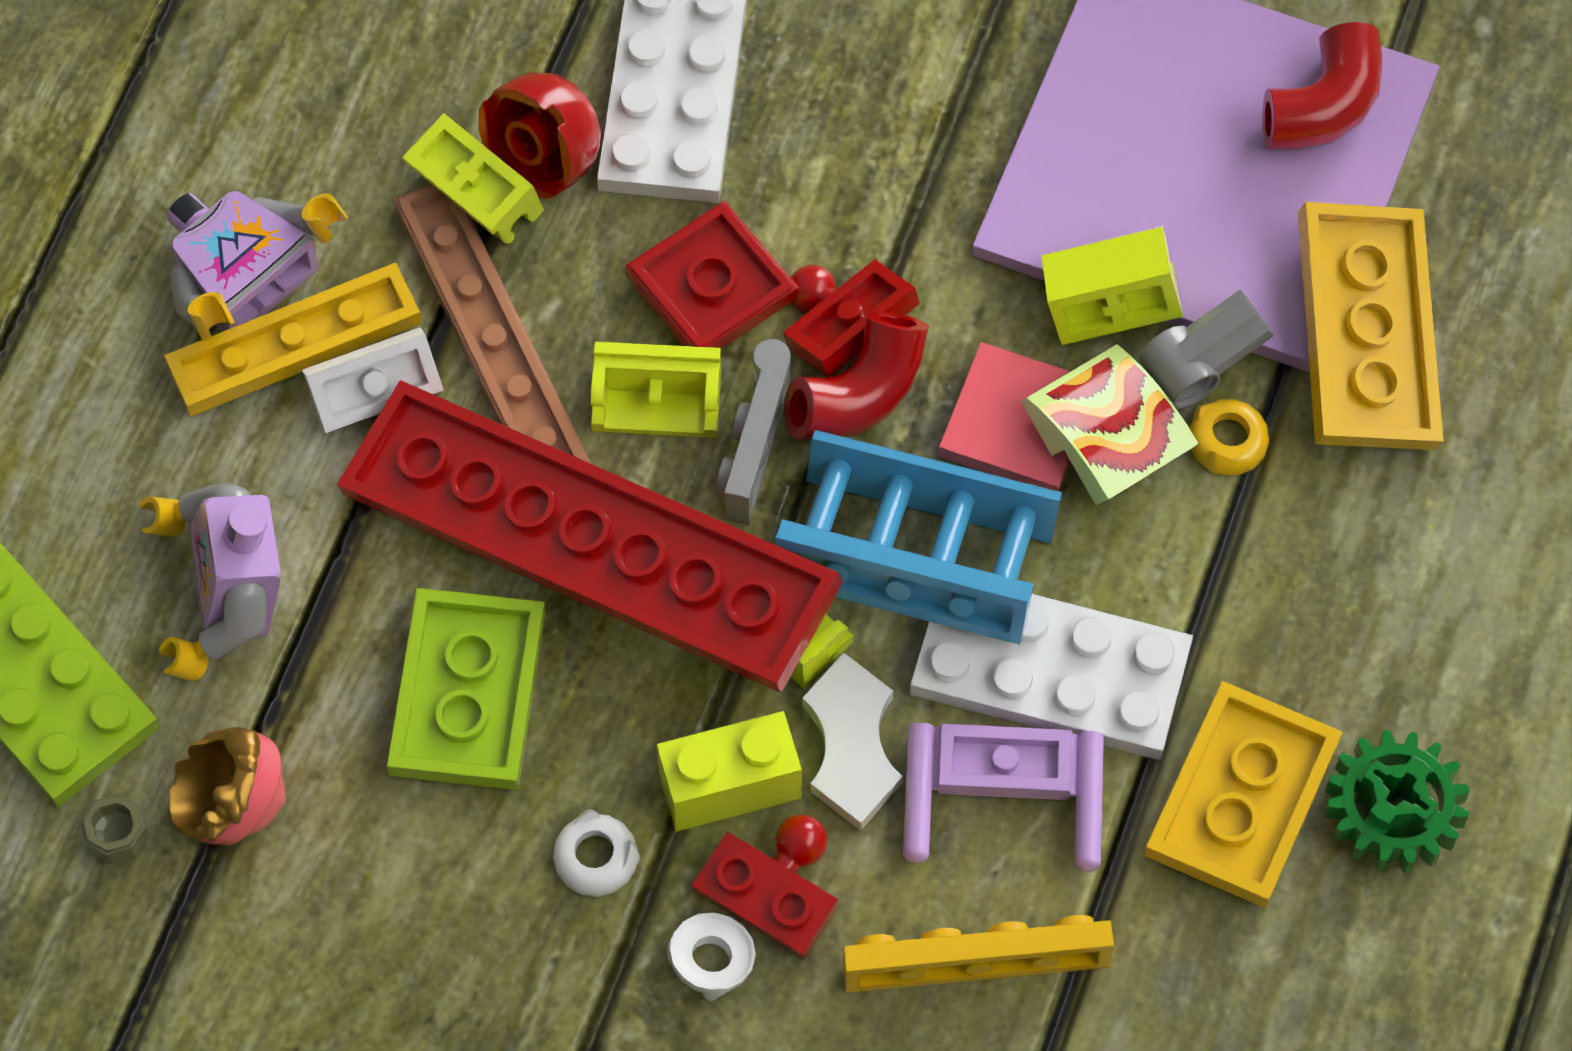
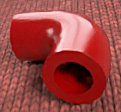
(1336, 100)
(868, 389)

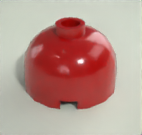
(541, 130)

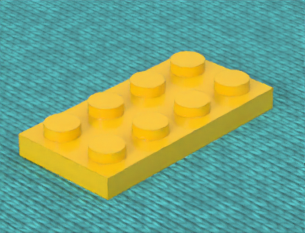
(1369, 326)

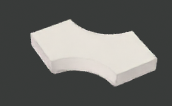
(855, 770)

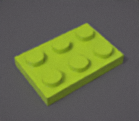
(466, 689)

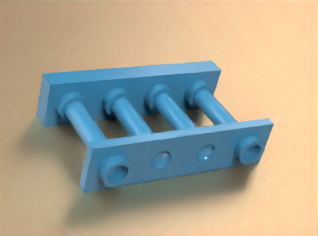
(910, 582)

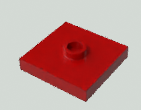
(711, 280)

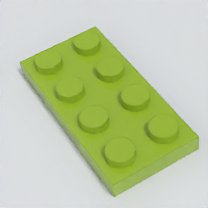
(59, 698)

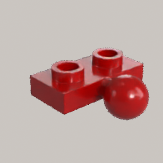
(836, 317)
(768, 890)

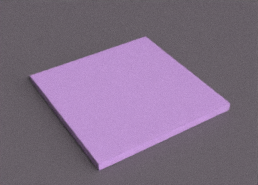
(1161, 125)

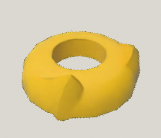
(1222, 458)

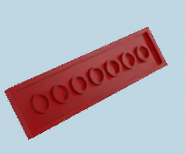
(591, 535)

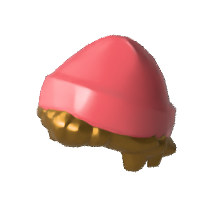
(227, 786)

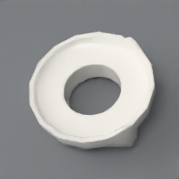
(600, 880)
(716, 930)

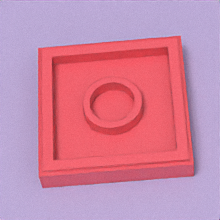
(992, 426)

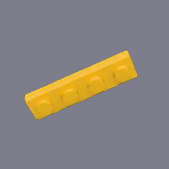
(293, 339)
(1002, 952)

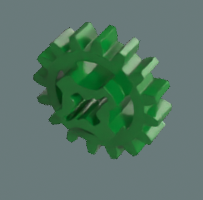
(1380, 777)

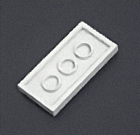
(672, 98)
(1067, 674)

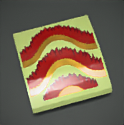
(1109, 422)

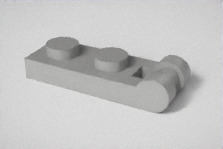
(756, 429)

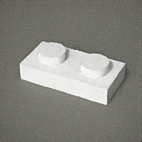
(363, 380)

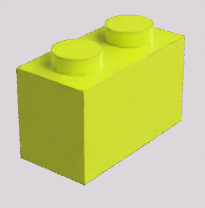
(729, 771)

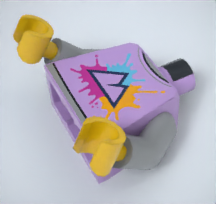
(243, 255)
(232, 567)

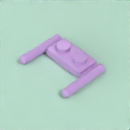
(1004, 764)

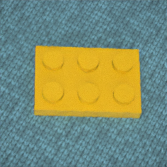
(1243, 794)

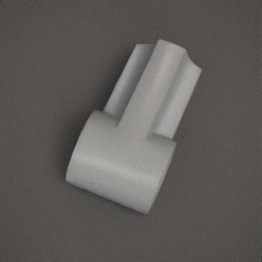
(1191, 358)

